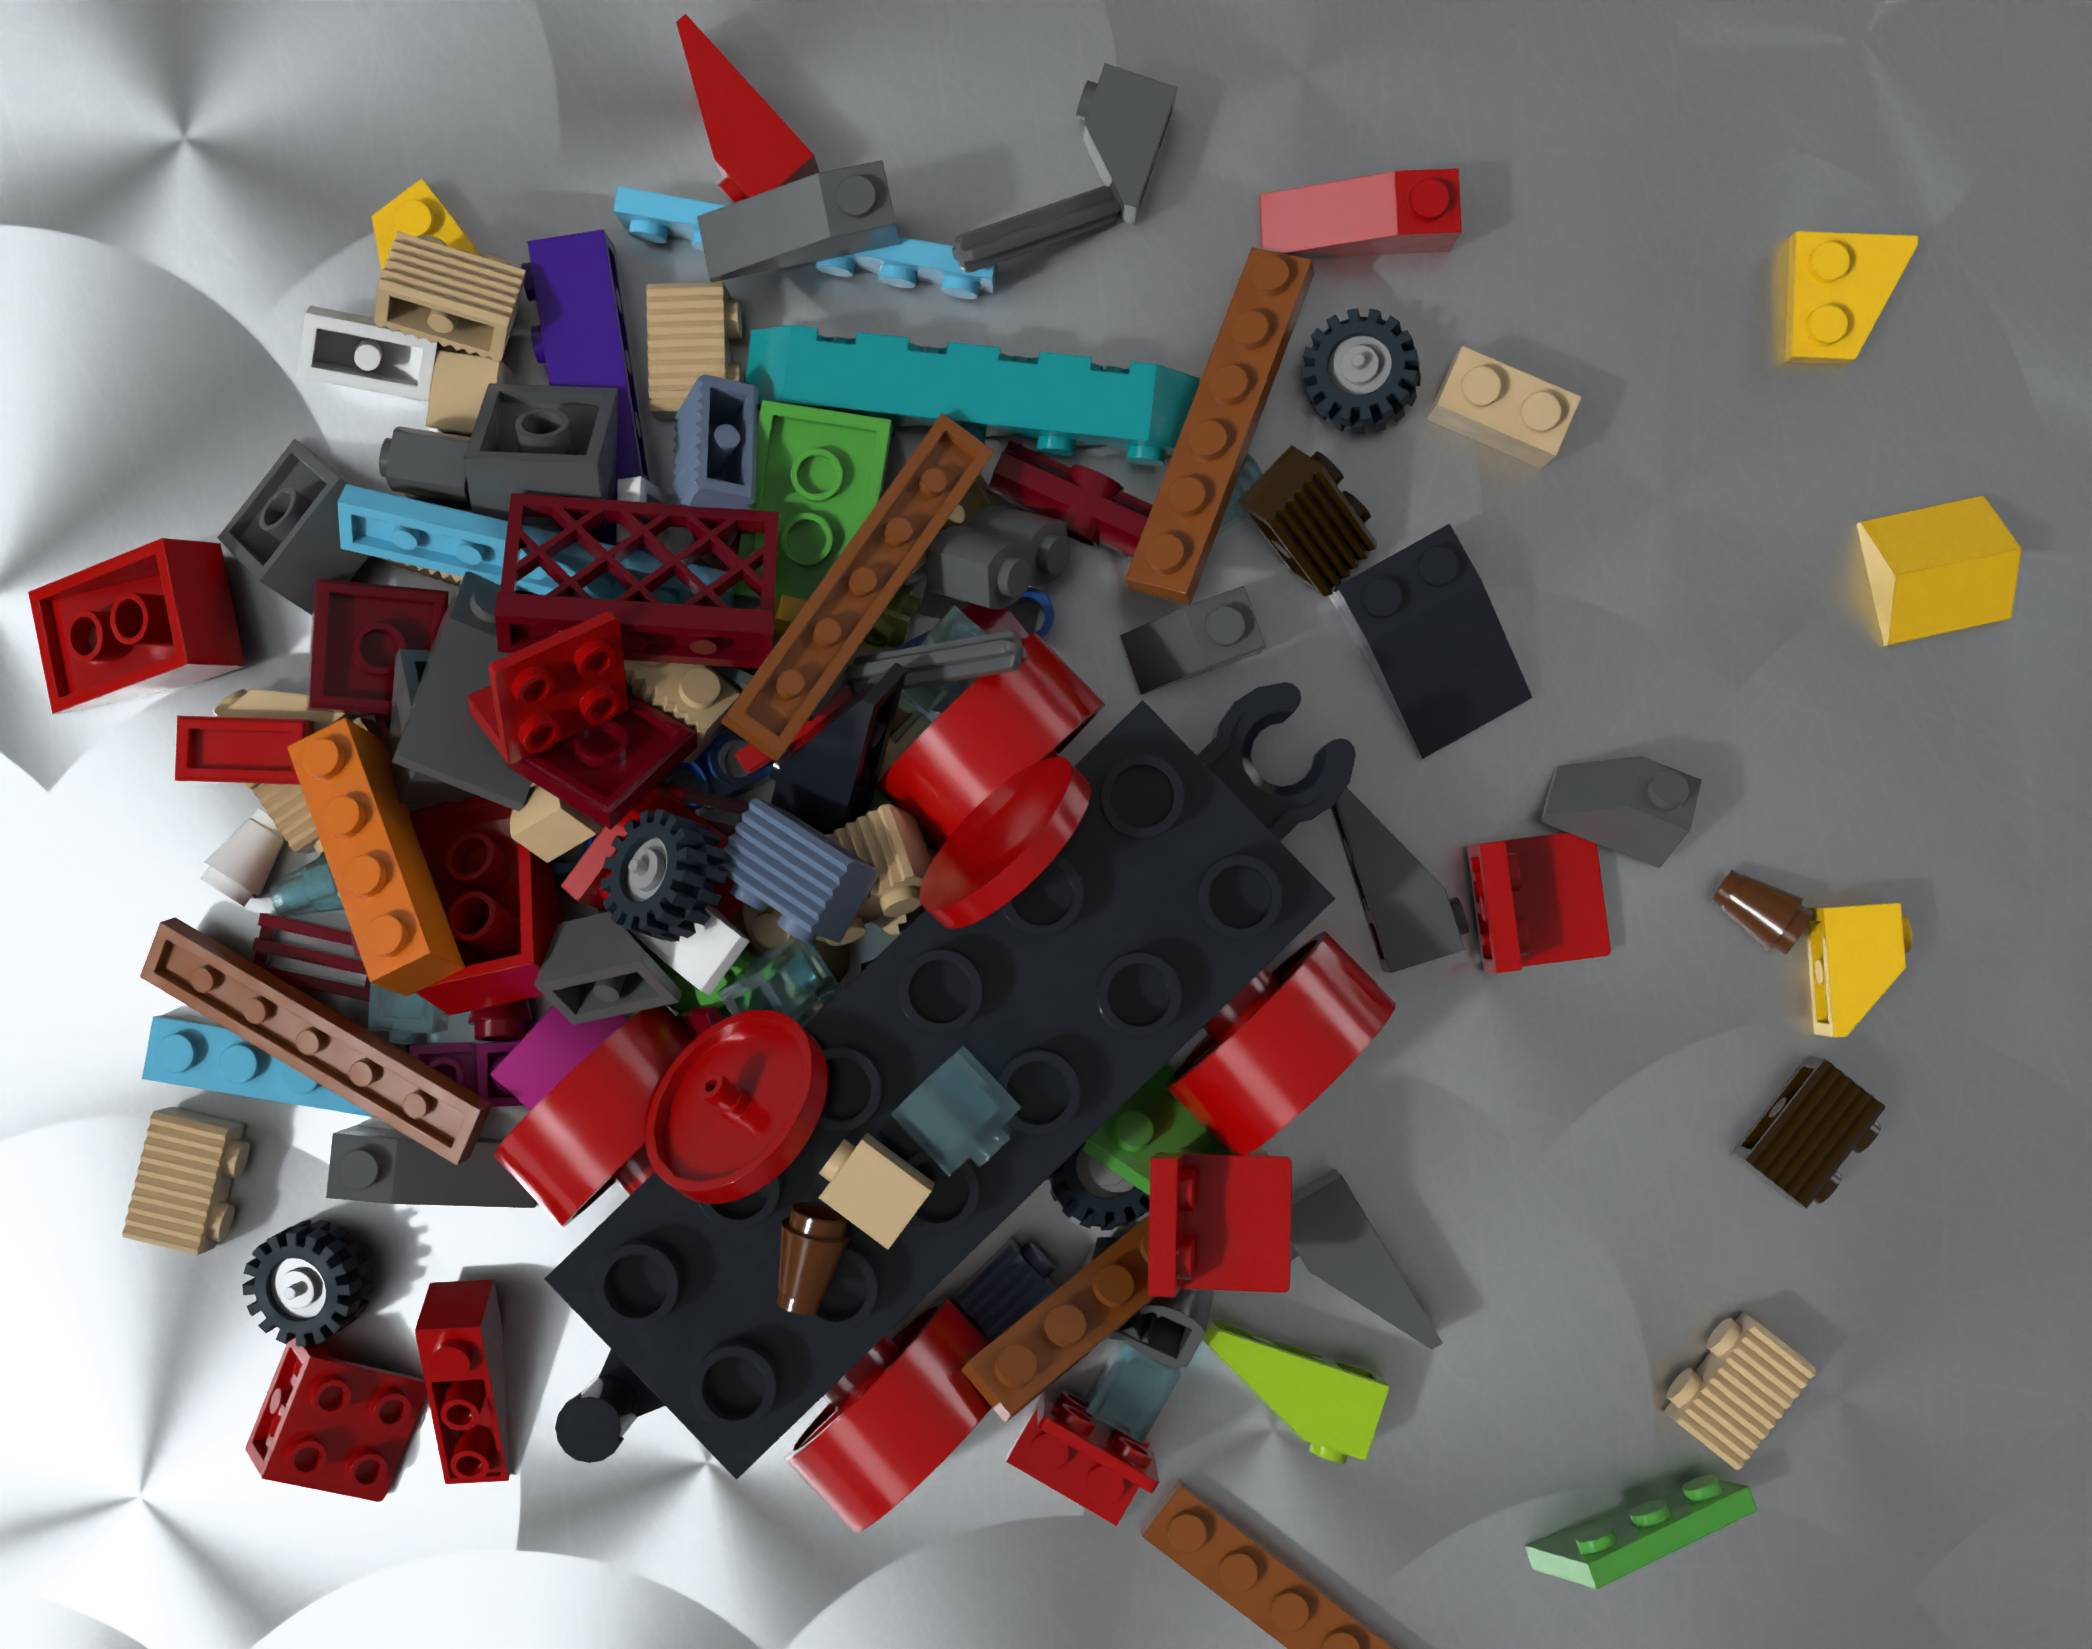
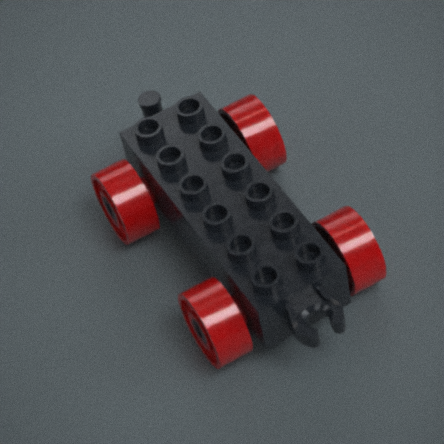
(1062, 994)

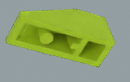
(1316, 1395)

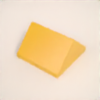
(1940, 569)

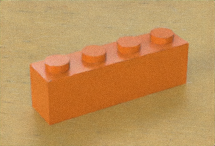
(375, 858)

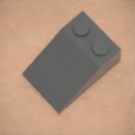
(440, 731)

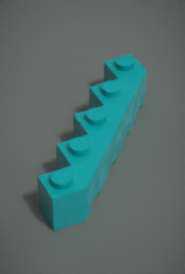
(1043, 398)

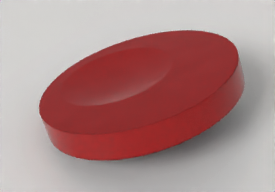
(1005, 843)
(736, 1106)

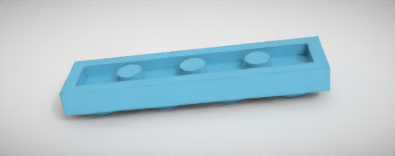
(220, 1061)

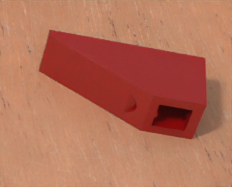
(465, 1379)

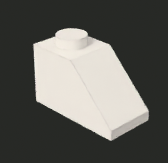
(360, 355)

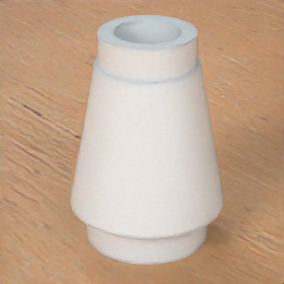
(245, 859)

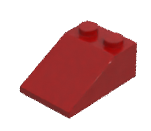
(137, 625)
(495, 900)

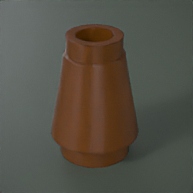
(1763, 911)
(809, 1255)

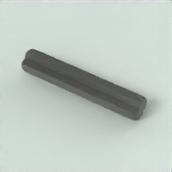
(1035, 229)
(944, 661)

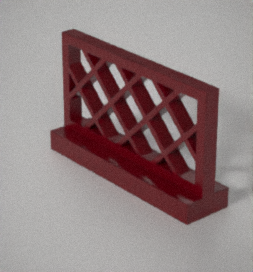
(651, 631)

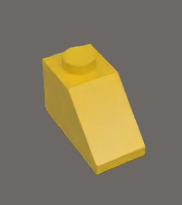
(1853, 961)

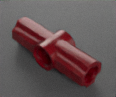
(1078, 495)

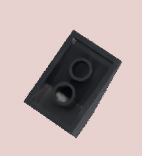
(1432, 641)

